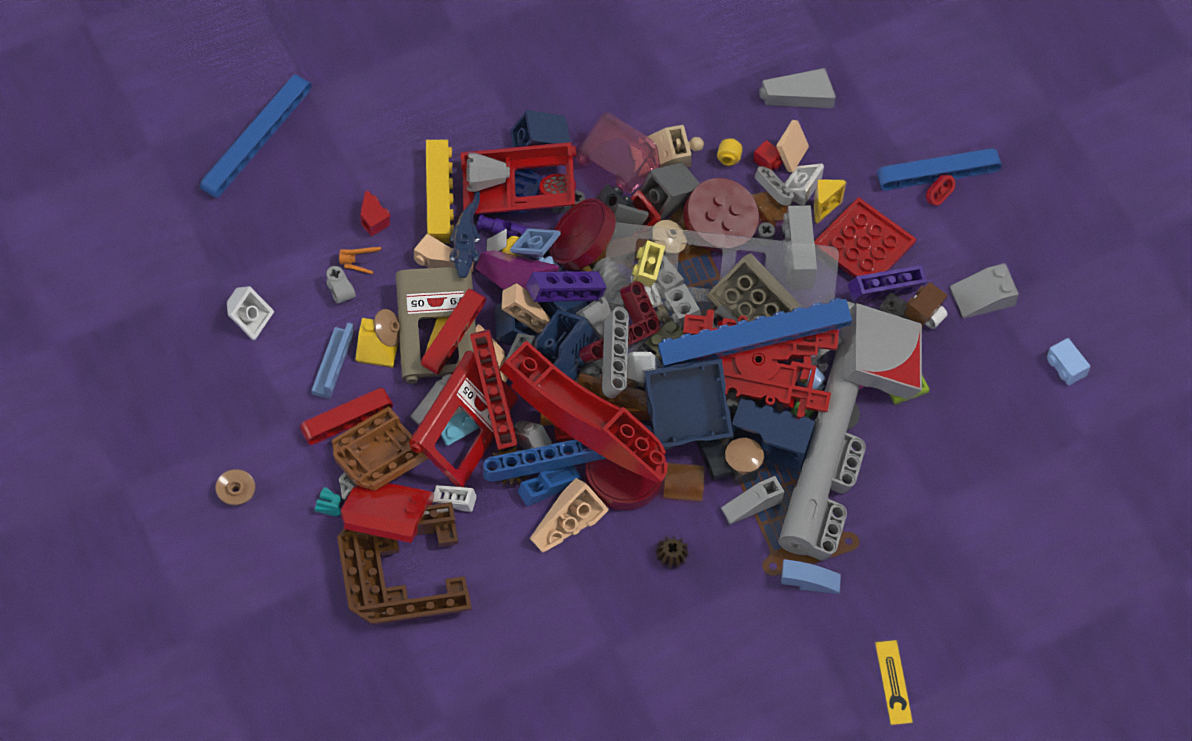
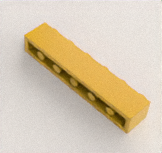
(438, 188)

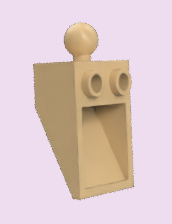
(668, 153)

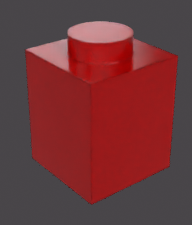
(767, 156)

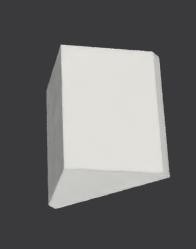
(804, 181)

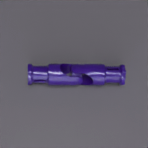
(499, 225)

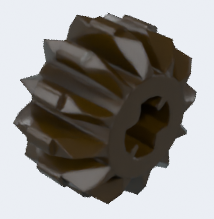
(665, 548)

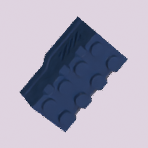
(563, 340)
(776, 430)

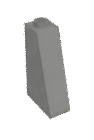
(799, 90)

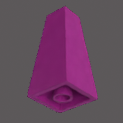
(510, 269)

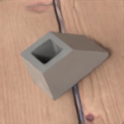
(531, 435)

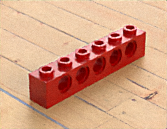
(493, 389)

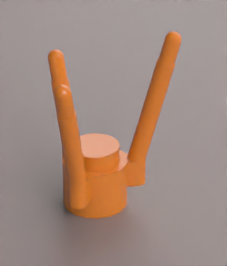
(348, 257)

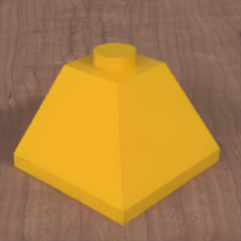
(371, 349)

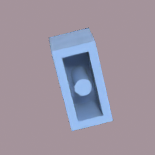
(1068, 361)

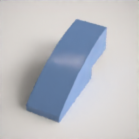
(810, 577)

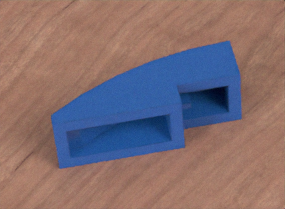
(547, 484)

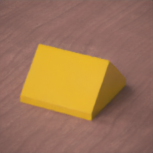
(827, 197)

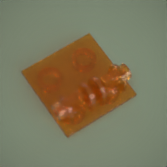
(769, 208)
(684, 482)

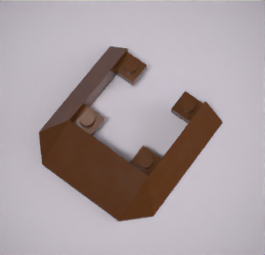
(365, 578)

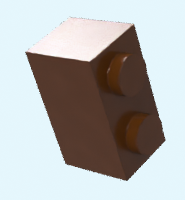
(926, 303)

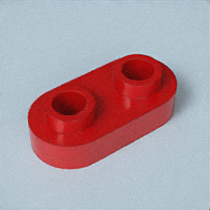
(938, 192)

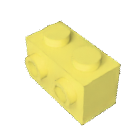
(648, 264)

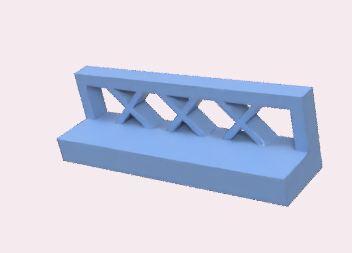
(333, 361)

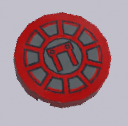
(554, 184)

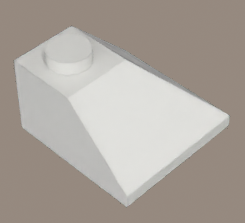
(248, 311)

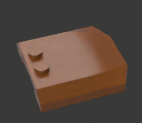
(376, 450)

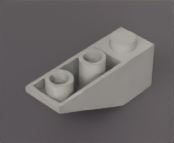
(754, 500)

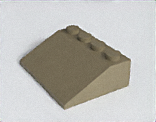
(751, 291)

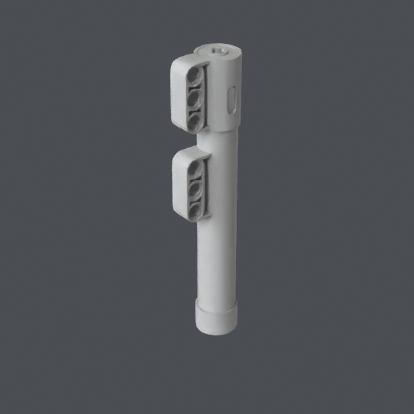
(823, 470)

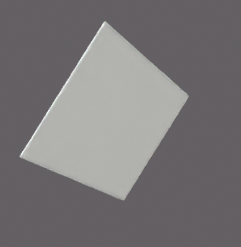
(497, 242)

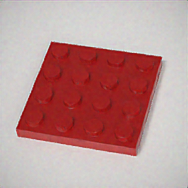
(866, 240)

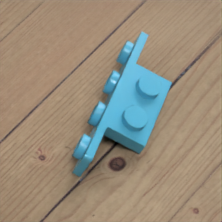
(457, 428)

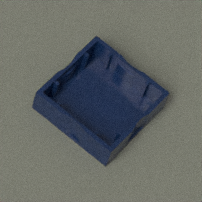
(687, 402)

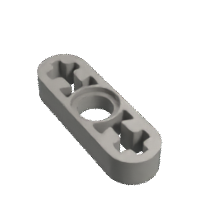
(774, 185)

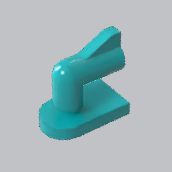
(328, 508)

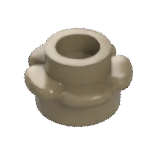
(662, 314)

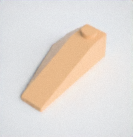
(571, 512)

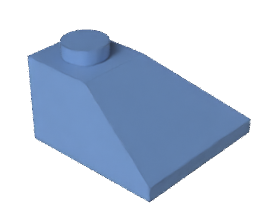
(534, 243)

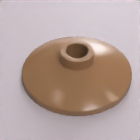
(387, 327)
(235, 480)

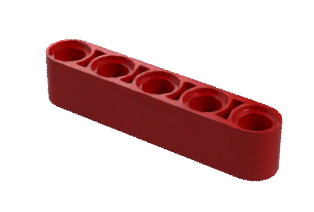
(453, 331)
(345, 416)

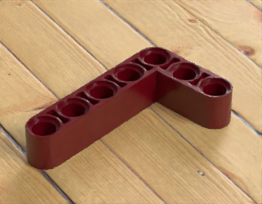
(641, 313)

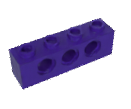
(887, 282)
(565, 286)

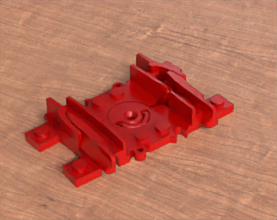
(769, 377)

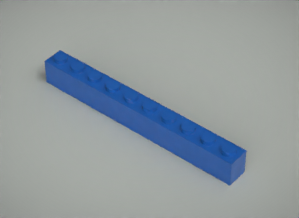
(756, 333)

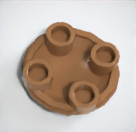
(744, 455)

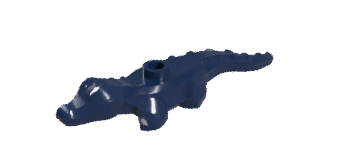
(465, 239)

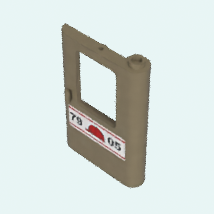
(424, 296)

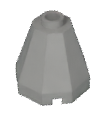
(485, 172)
(595, 315)

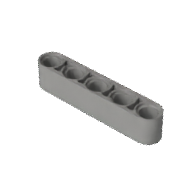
(615, 352)

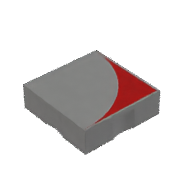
(883, 352)

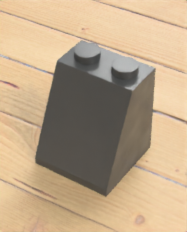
(669, 188)

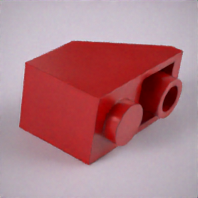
(373, 216)

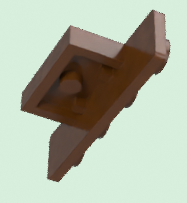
(628, 397)

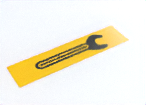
(893, 682)

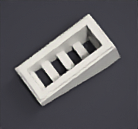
(466, 500)

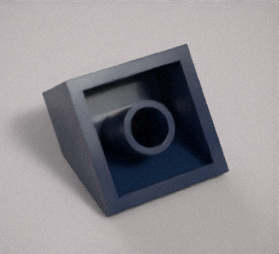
(508, 327)

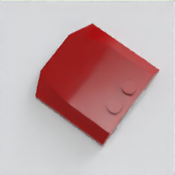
(386, 512)

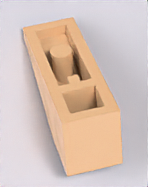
(433, 253)
(520, 305)

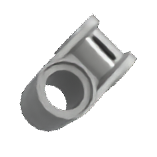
(339, 285)

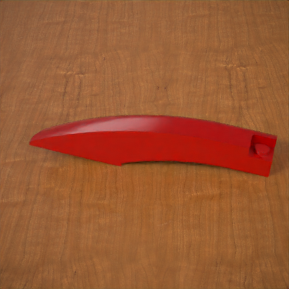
(584, 415)

